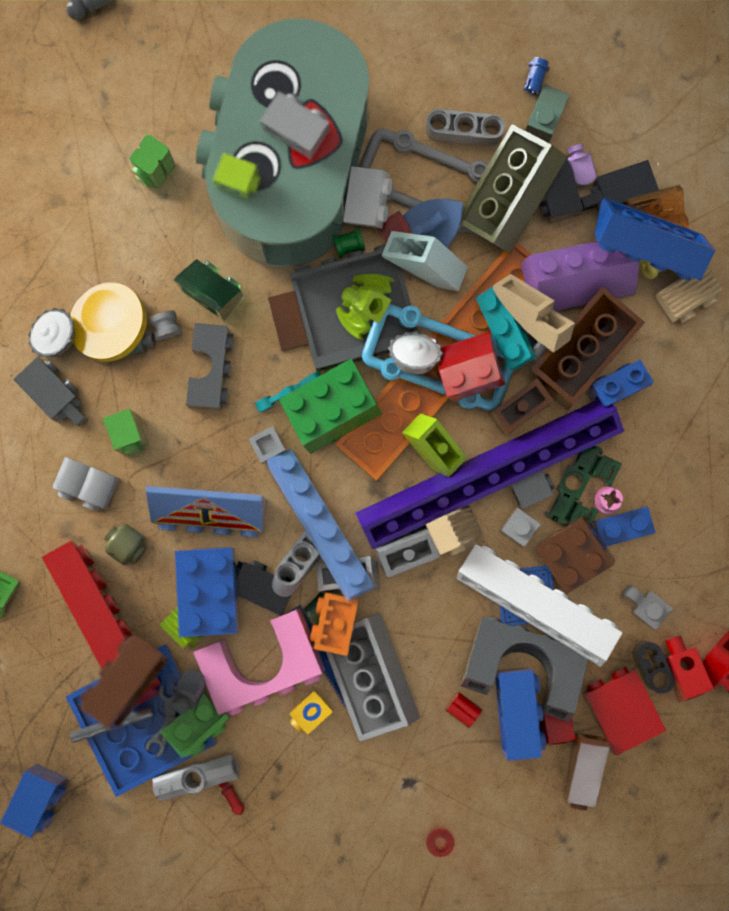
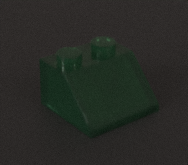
(209, 288)

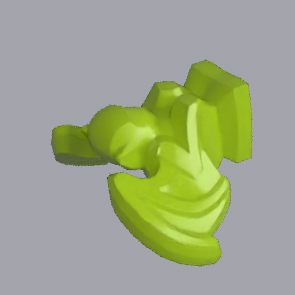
(364, 303)

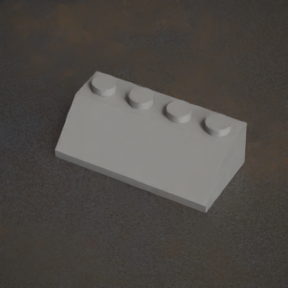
(373, 681)

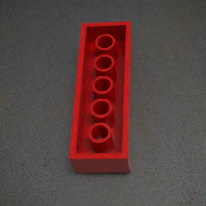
(90, 605)

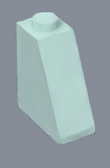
(425, 259)

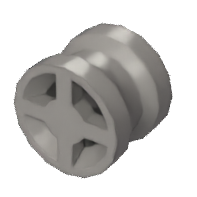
(165, 325)

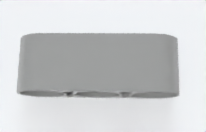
(477, 121)
(293, 568)

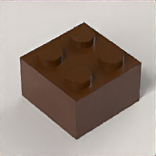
(575, 554)

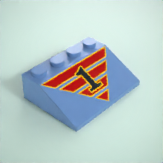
(206, 510)

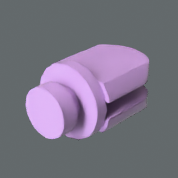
(581, 165)

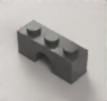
(209, 391)

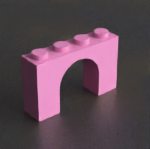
(232, 690)

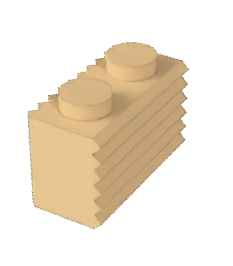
(684, 296)
(455, 531)

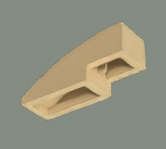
(534, 312)

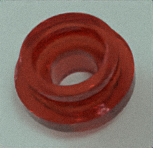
(440, 851)

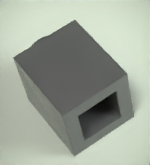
(532, 489)

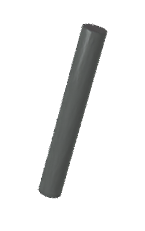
(97, 729)

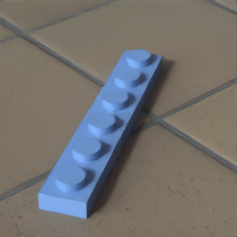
(320, 525)

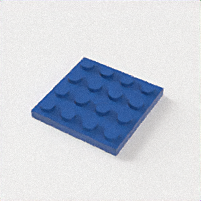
(124, 752)

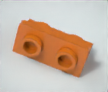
(335, 623)

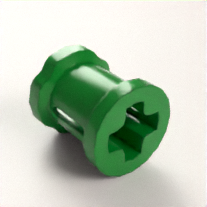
(348, 242)

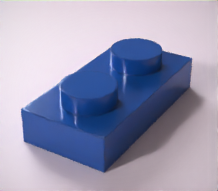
(625, 526)

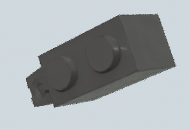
(49, 392)

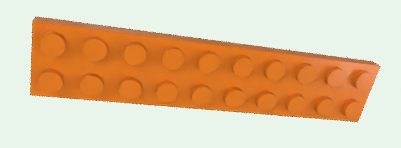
(381, 439)

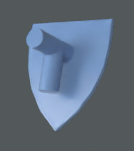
(436, 219)

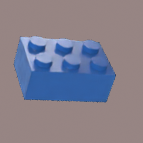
(207, 592)
(519, 713)

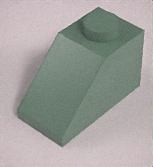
(546, 113)

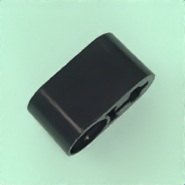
(656, 657)

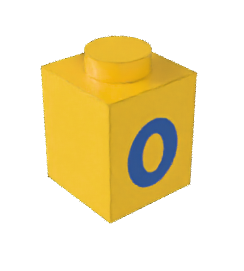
(310, 712)

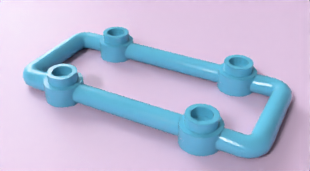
(409, 318)

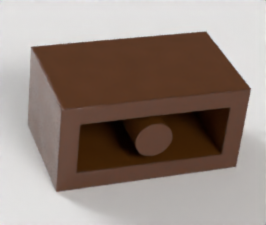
(521, 407)

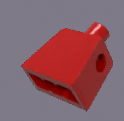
(689, 682)

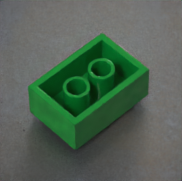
(330, 406)

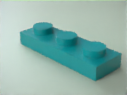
(506, 331)

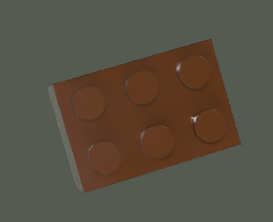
(123, 682)

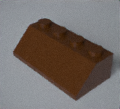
(596, 339)

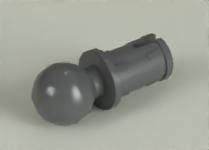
(78, 8)

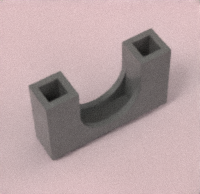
(563, 665)

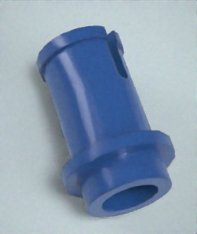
(536, 75)

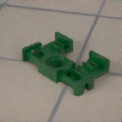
(564, 505)

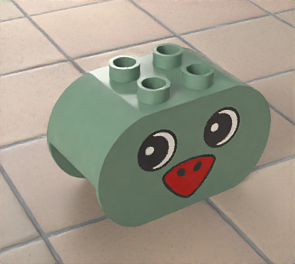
(297, 196)

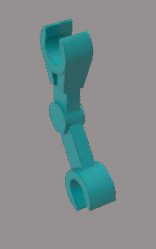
(268, 402)

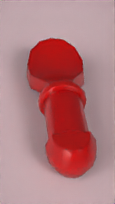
(232, 798)

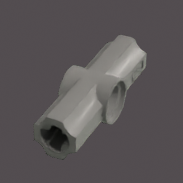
(211, 773)

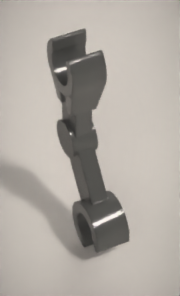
(170, 715)

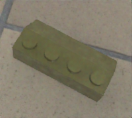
(512, 188)

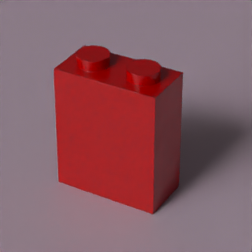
(623, 710)

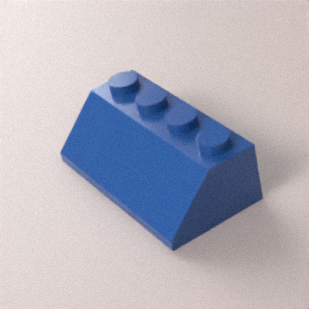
(652, 240)

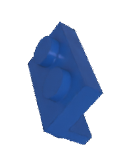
(620, 384)

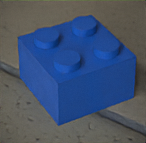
(33, 801)

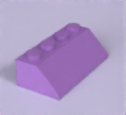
(578, 272)

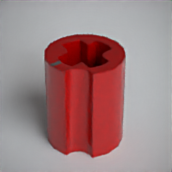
(463, 710)

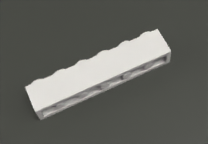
(539, 605)

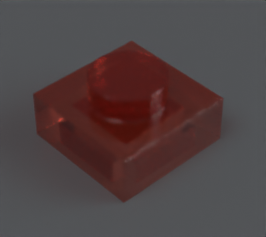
(394, 223)

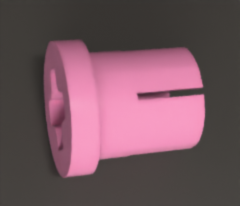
(601, 504)

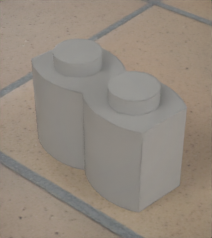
(85, 483)

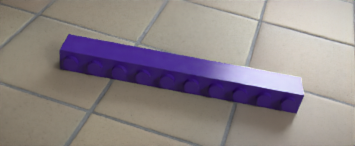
(489, 472)

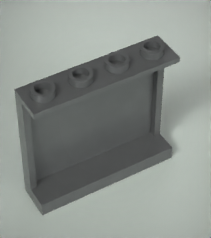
(320, 293)

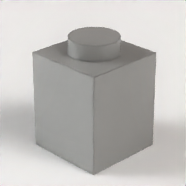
(519, 527)

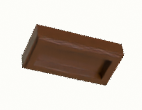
(288, 320)

